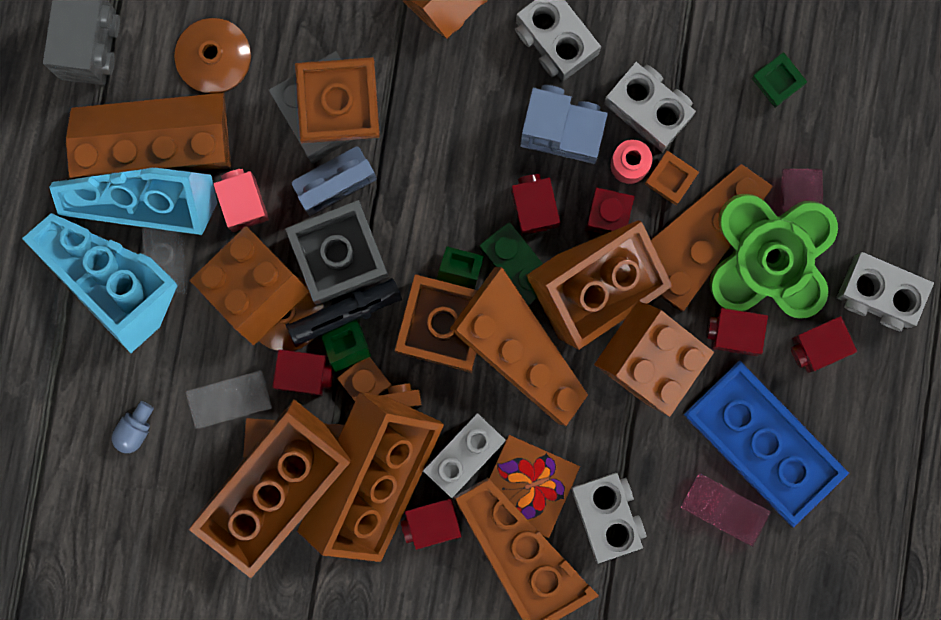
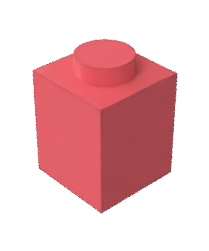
(240, 200)

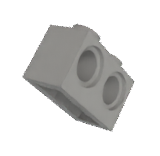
(566, 30)
(643, 114)
(886, 281)
(464, 455)
(597, 520)

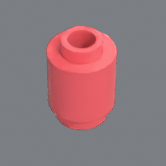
(628, 173)

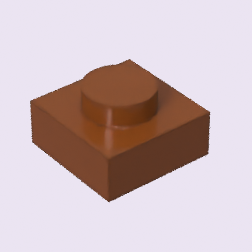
(671, 178)
(364, 378)
(404, 395)

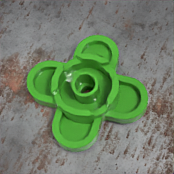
(792, 277)

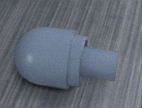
(132, 429)

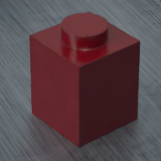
(535, 204)
(608, 211)
(737, 331)
(822, 345)
(302, 372)
(431, 524)

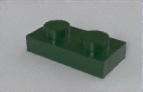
(513, 254)

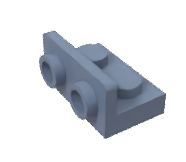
(333, 180)

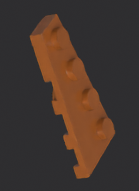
(694, 240)
(516, 345)
(527, 565)

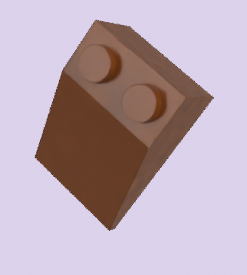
(599, 283)

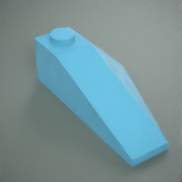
(140, 198)
(115, 284)

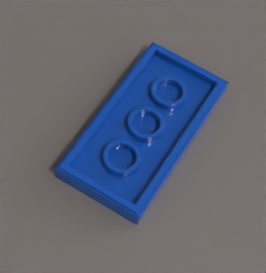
(766, 444)

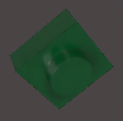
(779, 80)
(460, 267)
(346, 345)

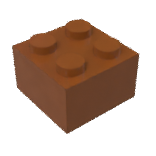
(249, 285)
(427, 324)
(654, 358)

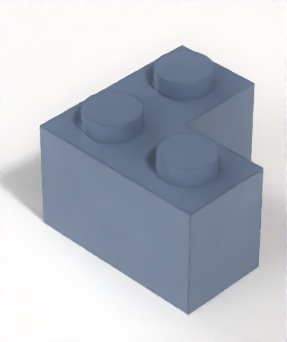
(563, 128)

